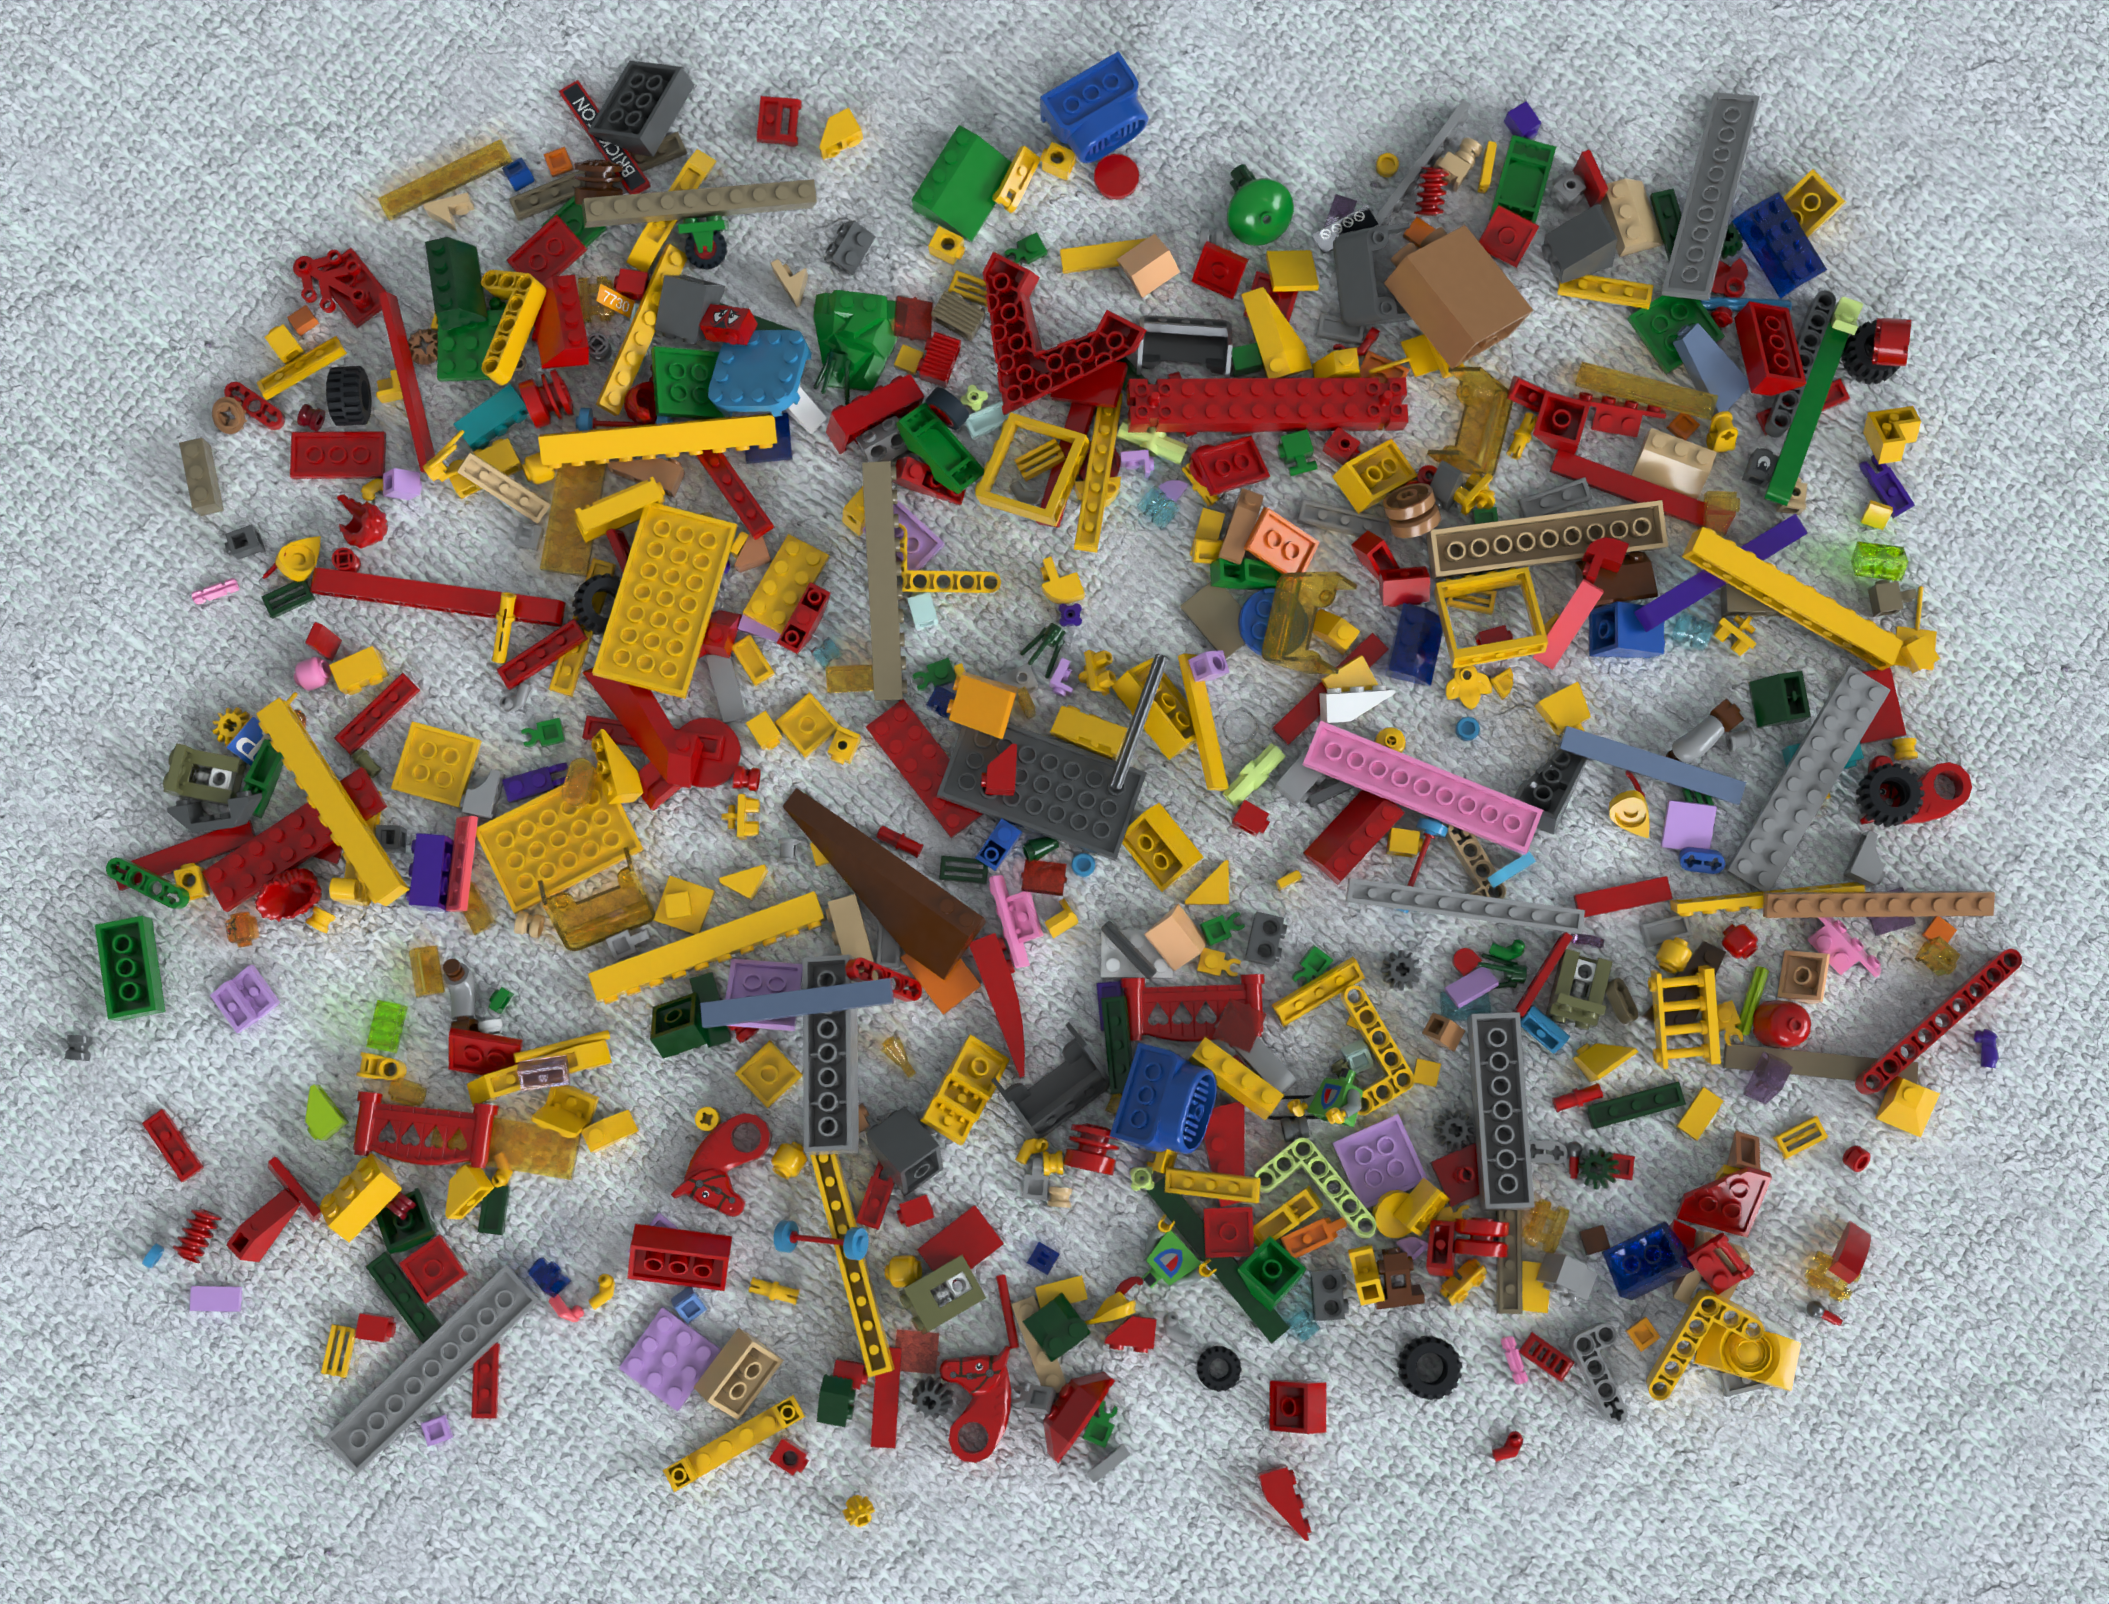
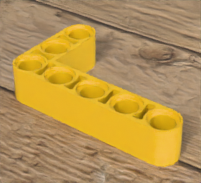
(524, 301)
(932, 575)
(349, 889)
(1378, 1051)
(1694, 1336)

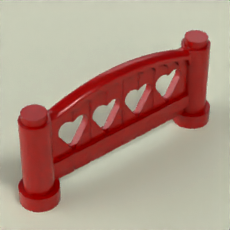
(1143, 999)
(374, 1117)

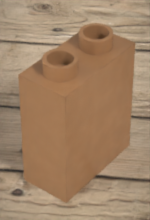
(1456, 294)

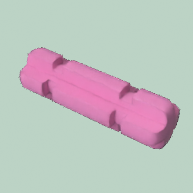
(215, 591)
(1514, 1360)

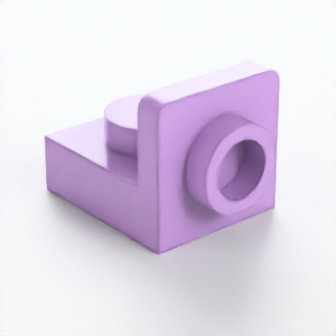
(1134, 459)
(1061, 674)

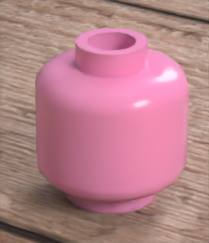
(312, 673)

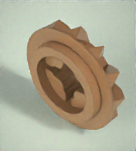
(418, 354)
(223, 421)

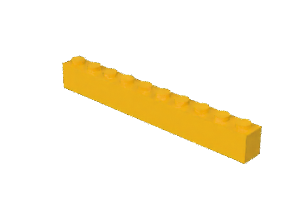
(657, 439)
(1792, 598)
(332, 802)
(706, 947)
(853, 1272)

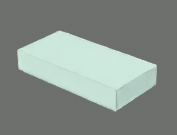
(985, 420)

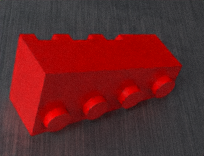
(868, 411)
(1226, 1142)

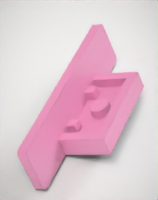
(1017, 917)
(1842, 948)

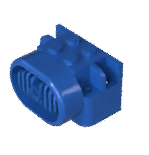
(1096, 109)
(1164, 1102)

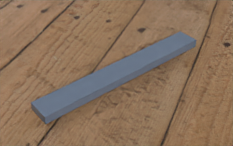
(1652, 765)
(797, 1003)

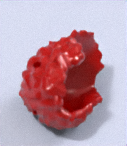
(288, 894)

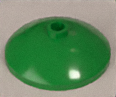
(1252, 204)

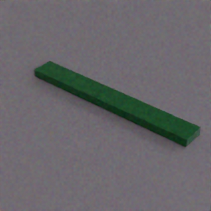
(1226, 1271)

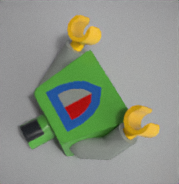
(1333, 1102)
(1171, 1259)

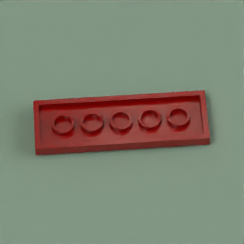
(920, 763)

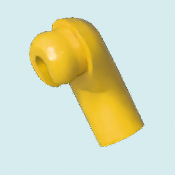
(370, 488)
(1030, 1147)
(501, 1177)

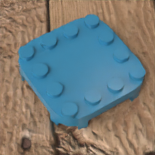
(759, 374)

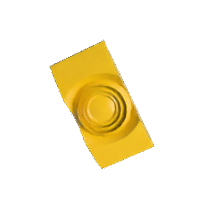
(1766, 1361)

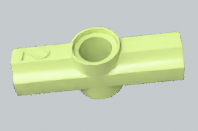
(1155, 442)
(1253, 775)

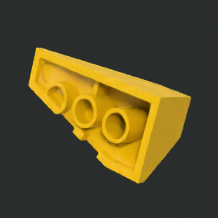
(1278, 344)

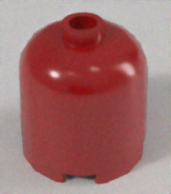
(1781, 1024)

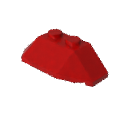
(1073, 1411)

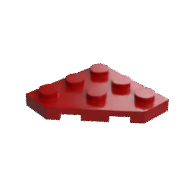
(1728, 1202)

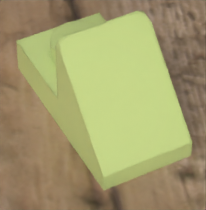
(1845, 315)

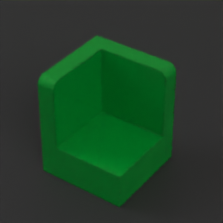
(1246, 359)

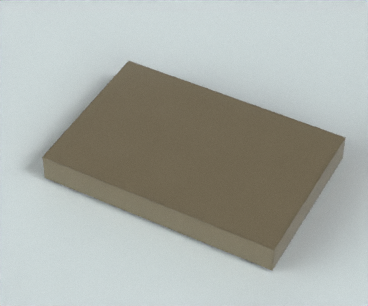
(1216, 617)

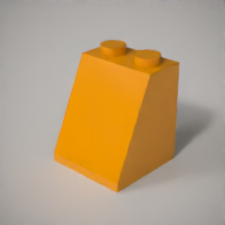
(982, 704)

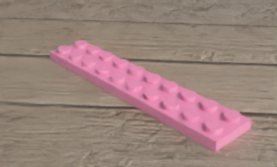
(1423, 787)

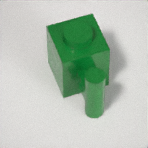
(1297, 448)

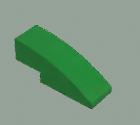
(1248, 575)
(264, 775)

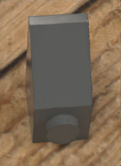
(1444, 485)

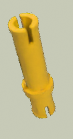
(507, 602)

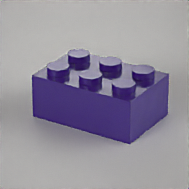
(430, 872)

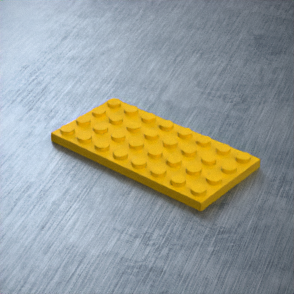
(665, 600)

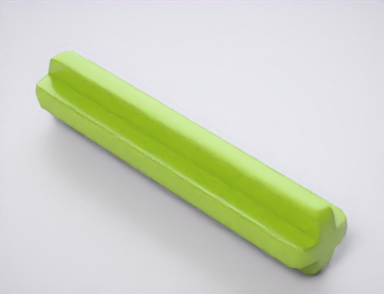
(1752, 999)

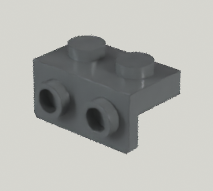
(849, 246)

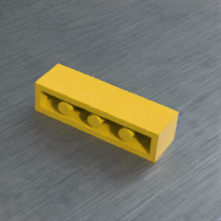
(1237, 1079)

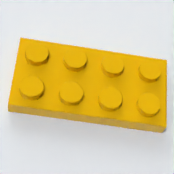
(785, 583)

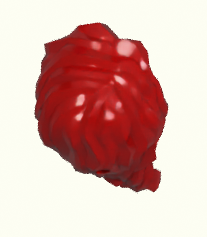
(367, 524)

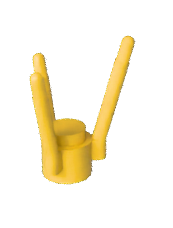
(436, 467)

